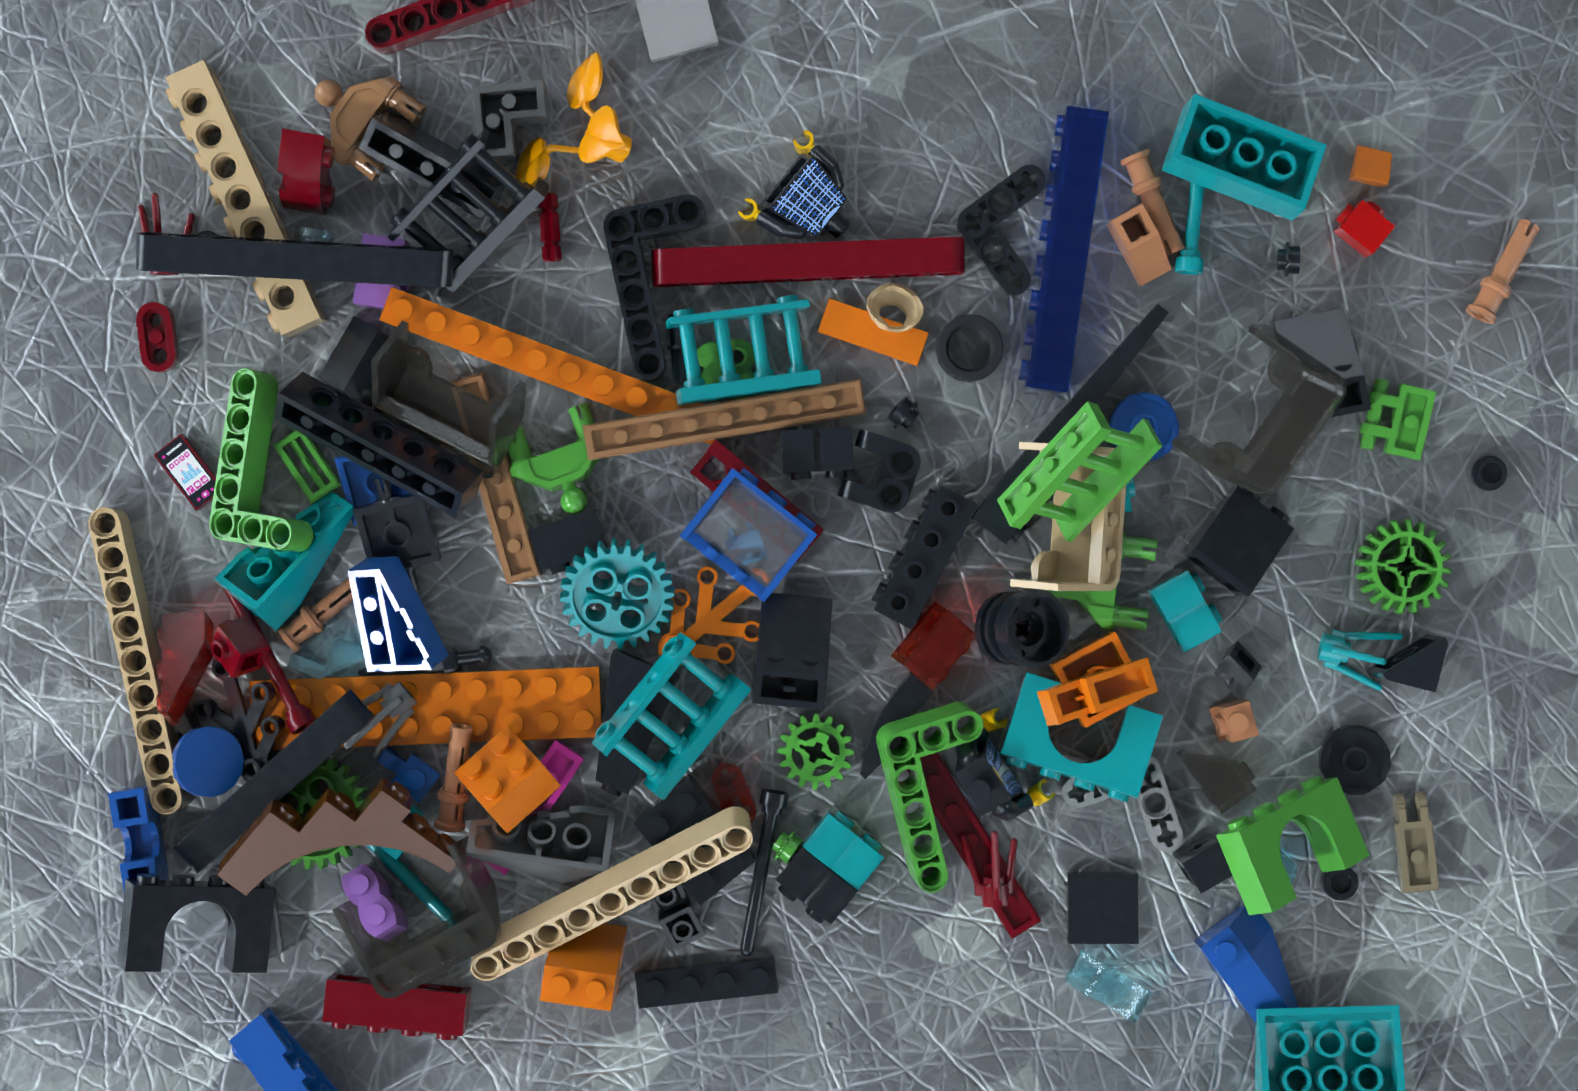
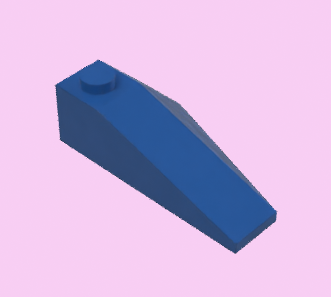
(1249, 961)

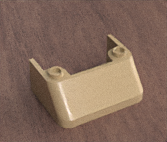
(1093, 557)

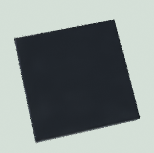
(1102, 908)

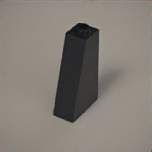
(625, 673)

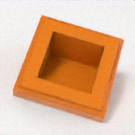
(1371, 166)

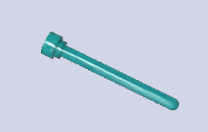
(1190, 258)
(439, 908)

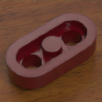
(153, 339)

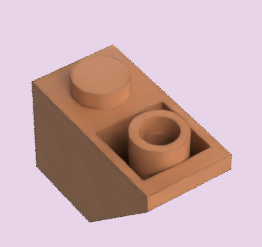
(1140, 244)

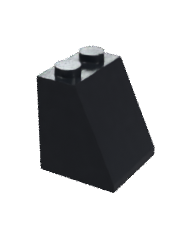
(1239, 540)

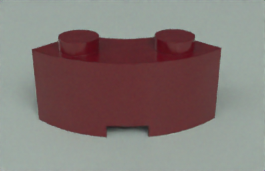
(306, 173)

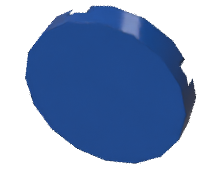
(1155, 410)
(207, 761)

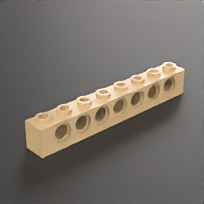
(201, 81)

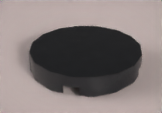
(1356, 758)

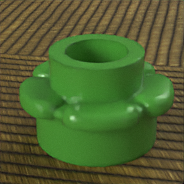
(786, 846)

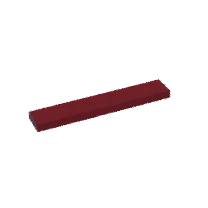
(959, 818)

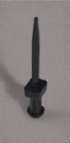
(449, 664)

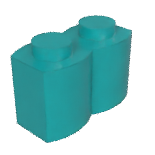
(1185, 610)
(844, 849)

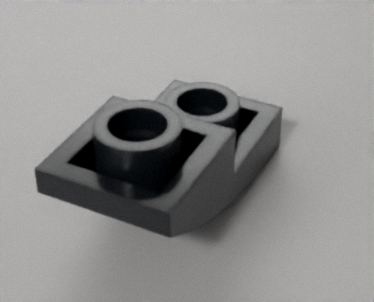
(677, 917)

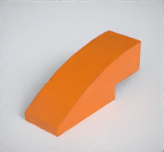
(1097, 692)

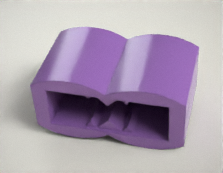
(376, 908)

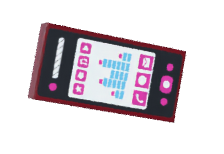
(188, 471)

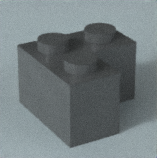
(503, 108)

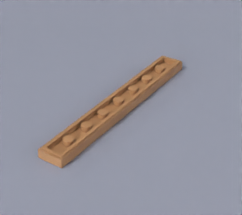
(723, 419)

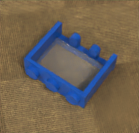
(749, 533)

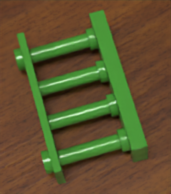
(1063, 456)

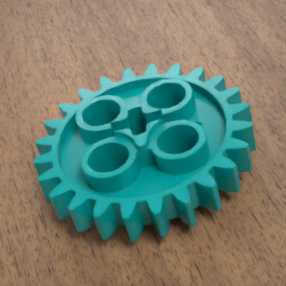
(624, 566)

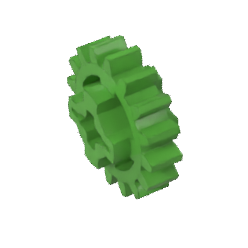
(809, 765)

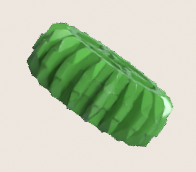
(1402, 582)

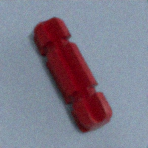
(550, 228)

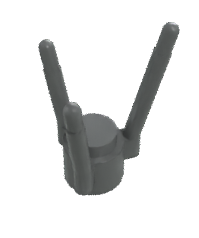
(396, 702)

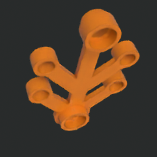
(709, 620)

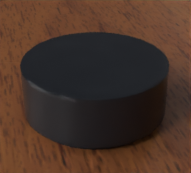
(1339, 884)

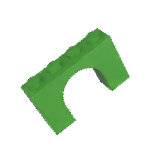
(1254, 841)

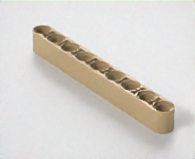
(126, 647)
(627, 889)

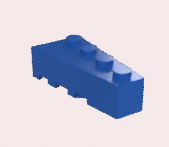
(277, 1057)

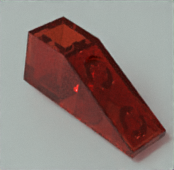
(185, 657)

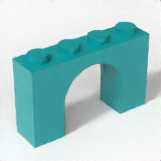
(1118, 772)

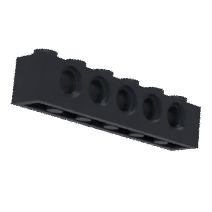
(378, 444)

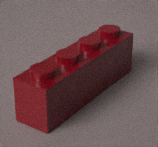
(425, 1008)

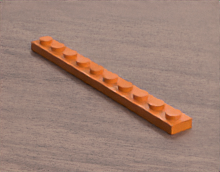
(527, 356)

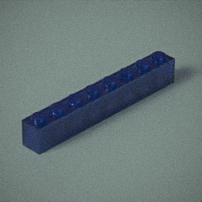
(1064, 251)

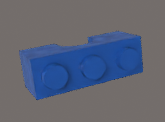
(141, 833)

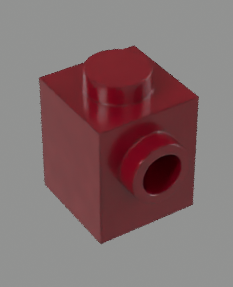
(239, 646)

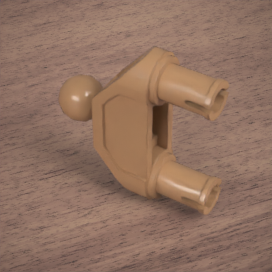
(354, 112)

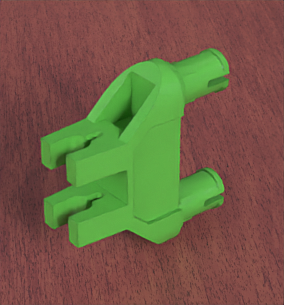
(1102, 604)

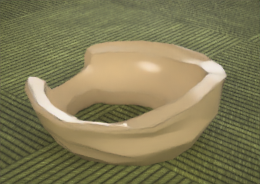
(898, 296)

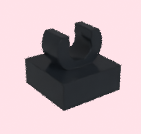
(1239, 665)

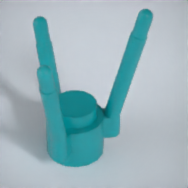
(1335, 649)

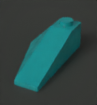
(277, 581)

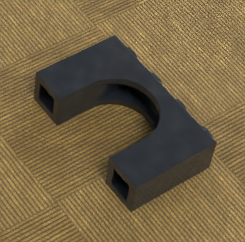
(153, 902)

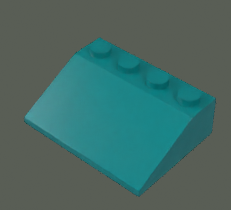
(1329, 1049)

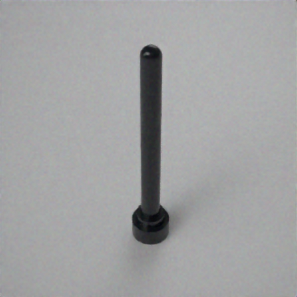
(772, 805)

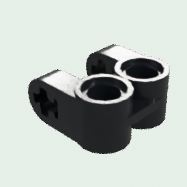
(888, 476)

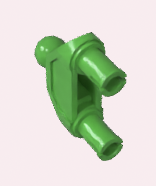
(558, 468)

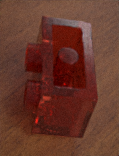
(934, 645)

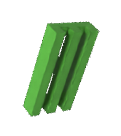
(319, 457)

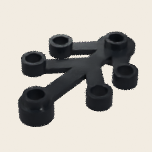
(244, 723)

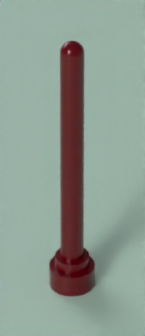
(298, 714)

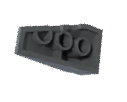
(551, 846)

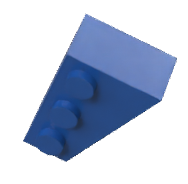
(392, 618)

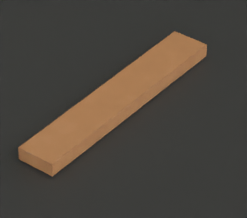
(504, 507)

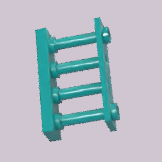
(764, 378)
(689, 744)

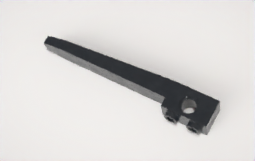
(989, 513)

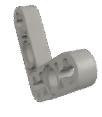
(1153, 830)

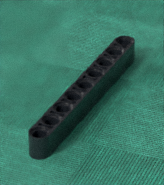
(294, 259)

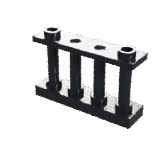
(503, 220)

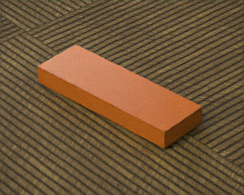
(857, 328)

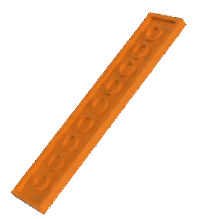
(528, 701)

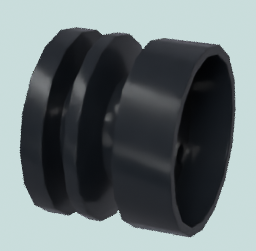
(1022, 628)

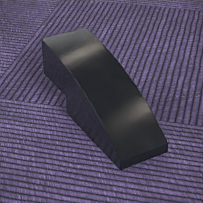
(900, 704)

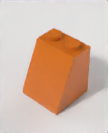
(586, 969)

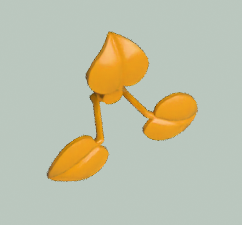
(601, 137)

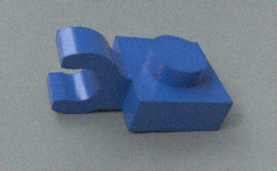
(412, 773)

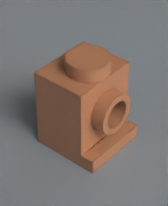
(1234, 721)

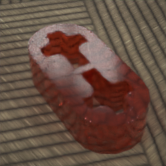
(741, 787)

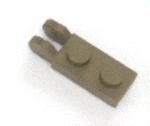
(1415, 846)

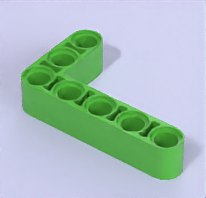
(243, 468)
(914, 788)

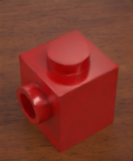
(1363, 226)

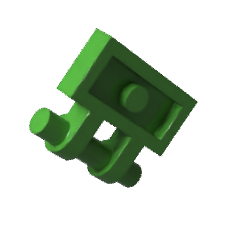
(1408, 420)

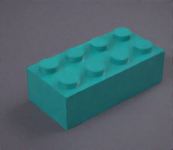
(1244, 157)

